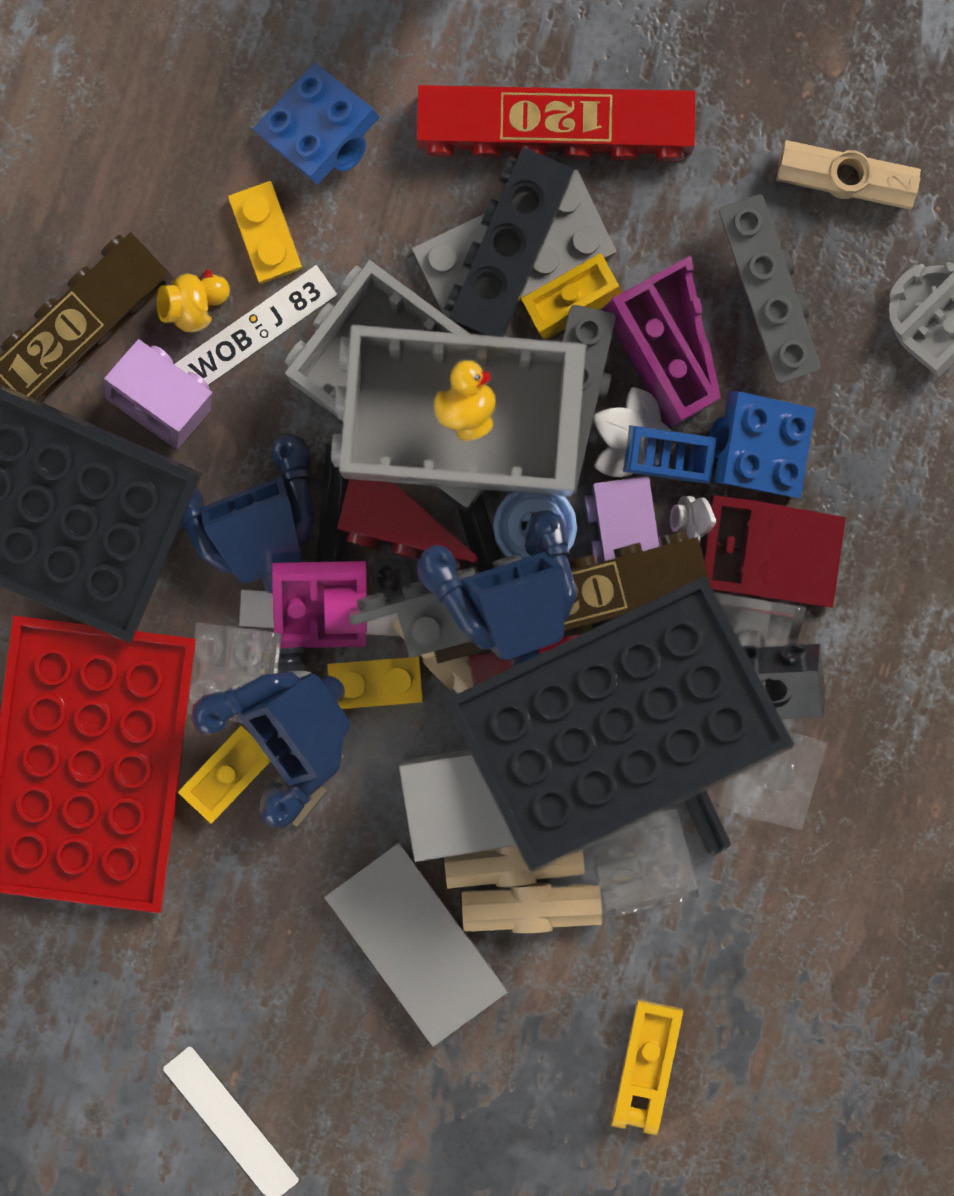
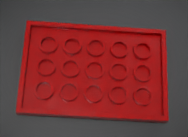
(91, 762)

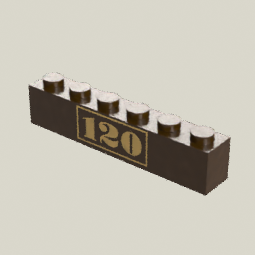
(82, 319)
(621, 583)

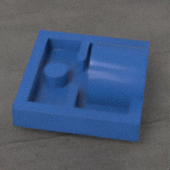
(318, 125)
(762, 444)

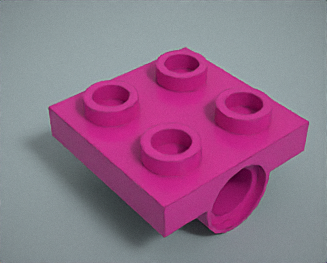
(315, 603)

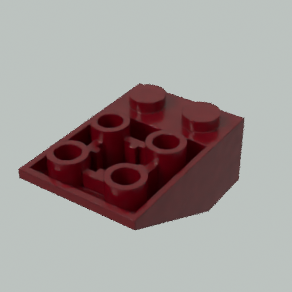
(387, 514)
(773, 551)

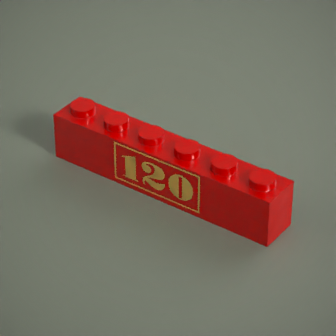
(556, 121)

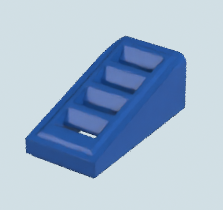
(700, 456)

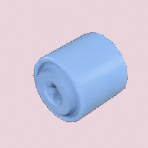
(518, 509)

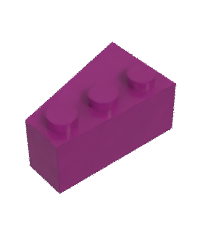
(667, 342)

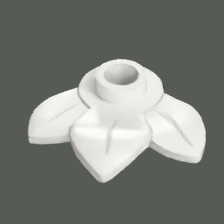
(613, 427)
(693, 516)

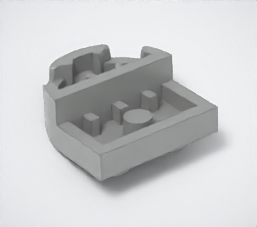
(924, 314)

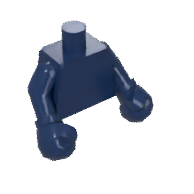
(258, 524)
(514, 605)
(294, 725)

